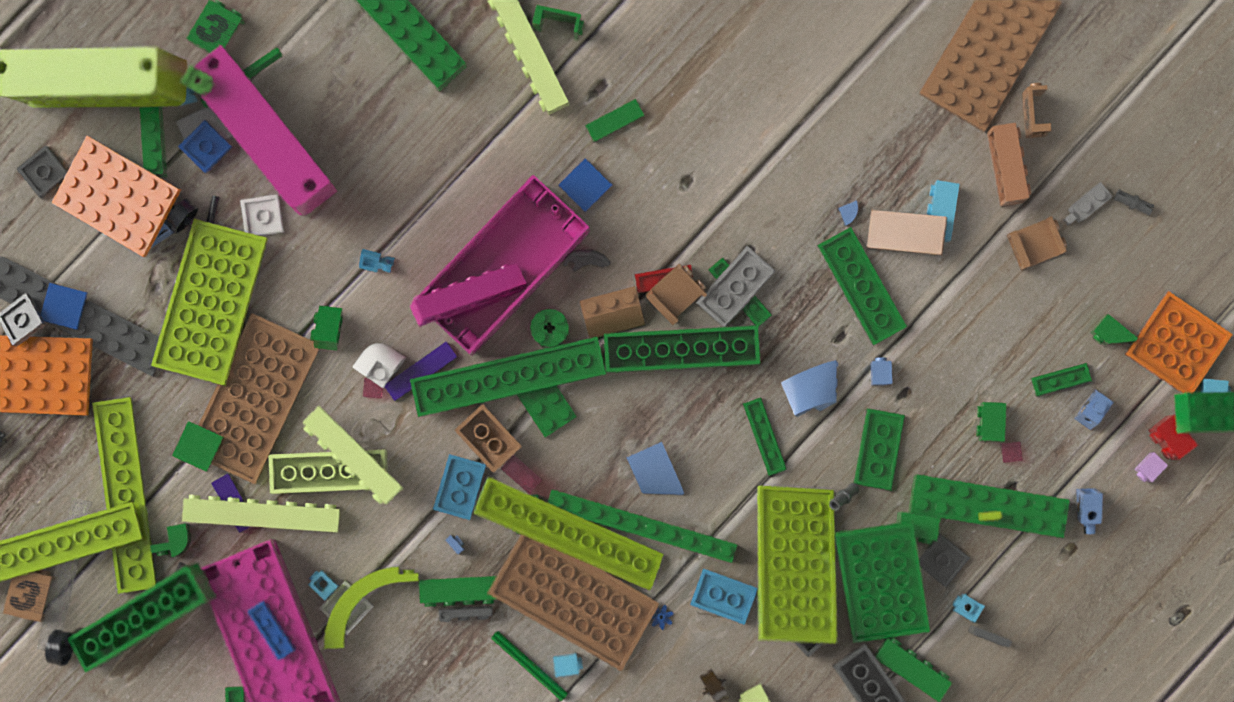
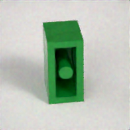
(328, 327)
(992, 422)

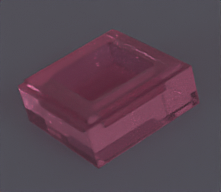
(371, 389)
(1011, 452)

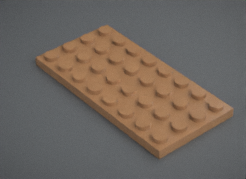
(987, 57)
(257, 396)
(574, 600)

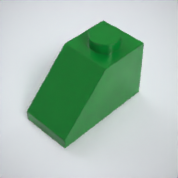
(1111, 332)

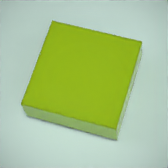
(989, 516)

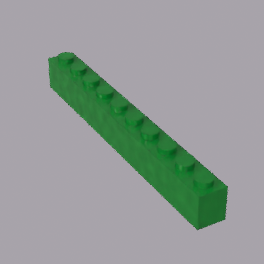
(644, 526)

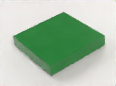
(197, 446)

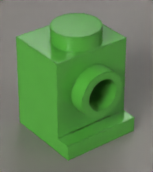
(189, 81)

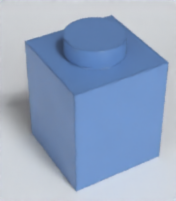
(881, 371)

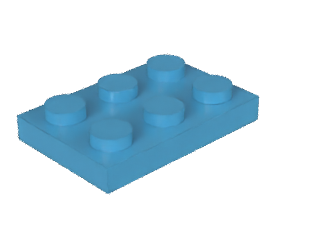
(459, 487)
(723, 596)

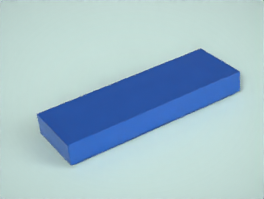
(271, 630)

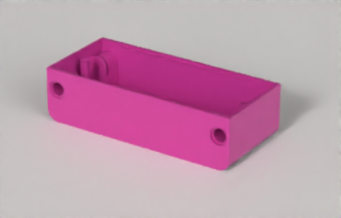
(263, 135)
(528, 230)
(240, 585)

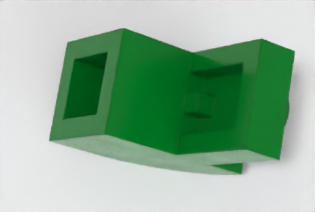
(179, 541)

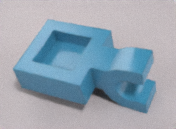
(372, 261)

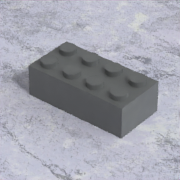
(866, 677)

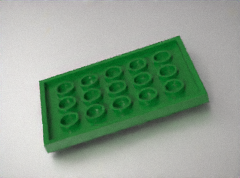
(882, 581)

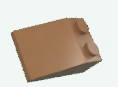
(488, 438)

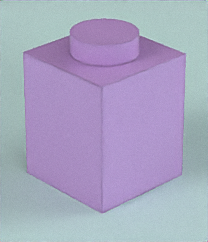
(1150, 467)

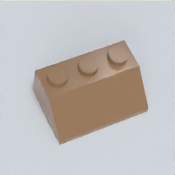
(612, 312)

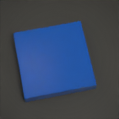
(205, 146)
(585, 185)
(63, 306)

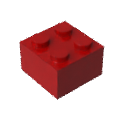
(1172, 444)

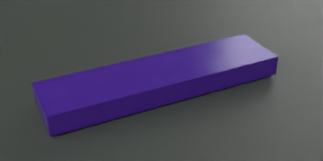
(426, 366)

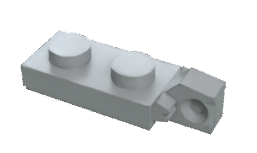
(1088, 204)

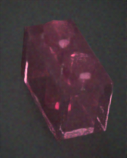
(521, 474)

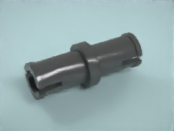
(1134, 202)
(844, 496)

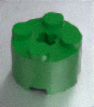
(546, 317)

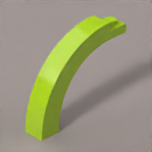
(353, 595)

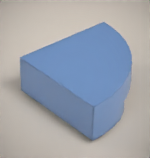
(849, 212)

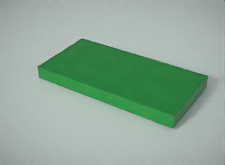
(879, 449)

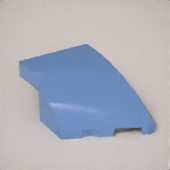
(812, 388)
(655, 471)

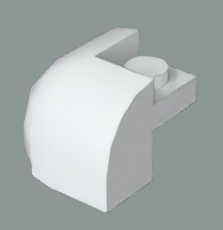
(379, 363)

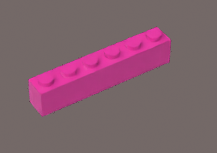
(467, 294)

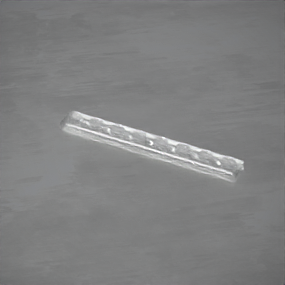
(62, 583)

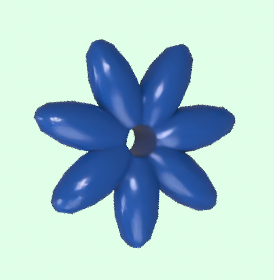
(665, 617)

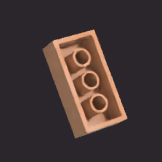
(1008, 164)

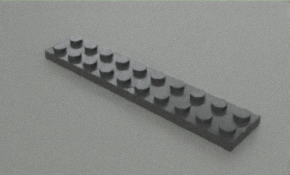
(107, 329)

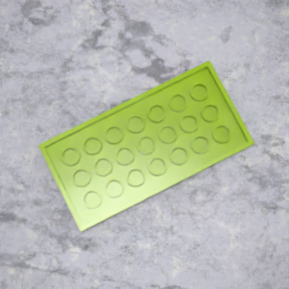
(209, 302)
(796, 565)

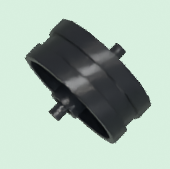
(181, 215)
(58, 648)

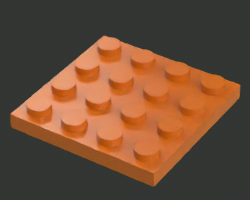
(1178, 344)

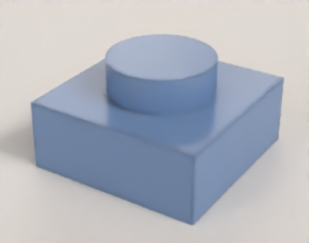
(456, 543)

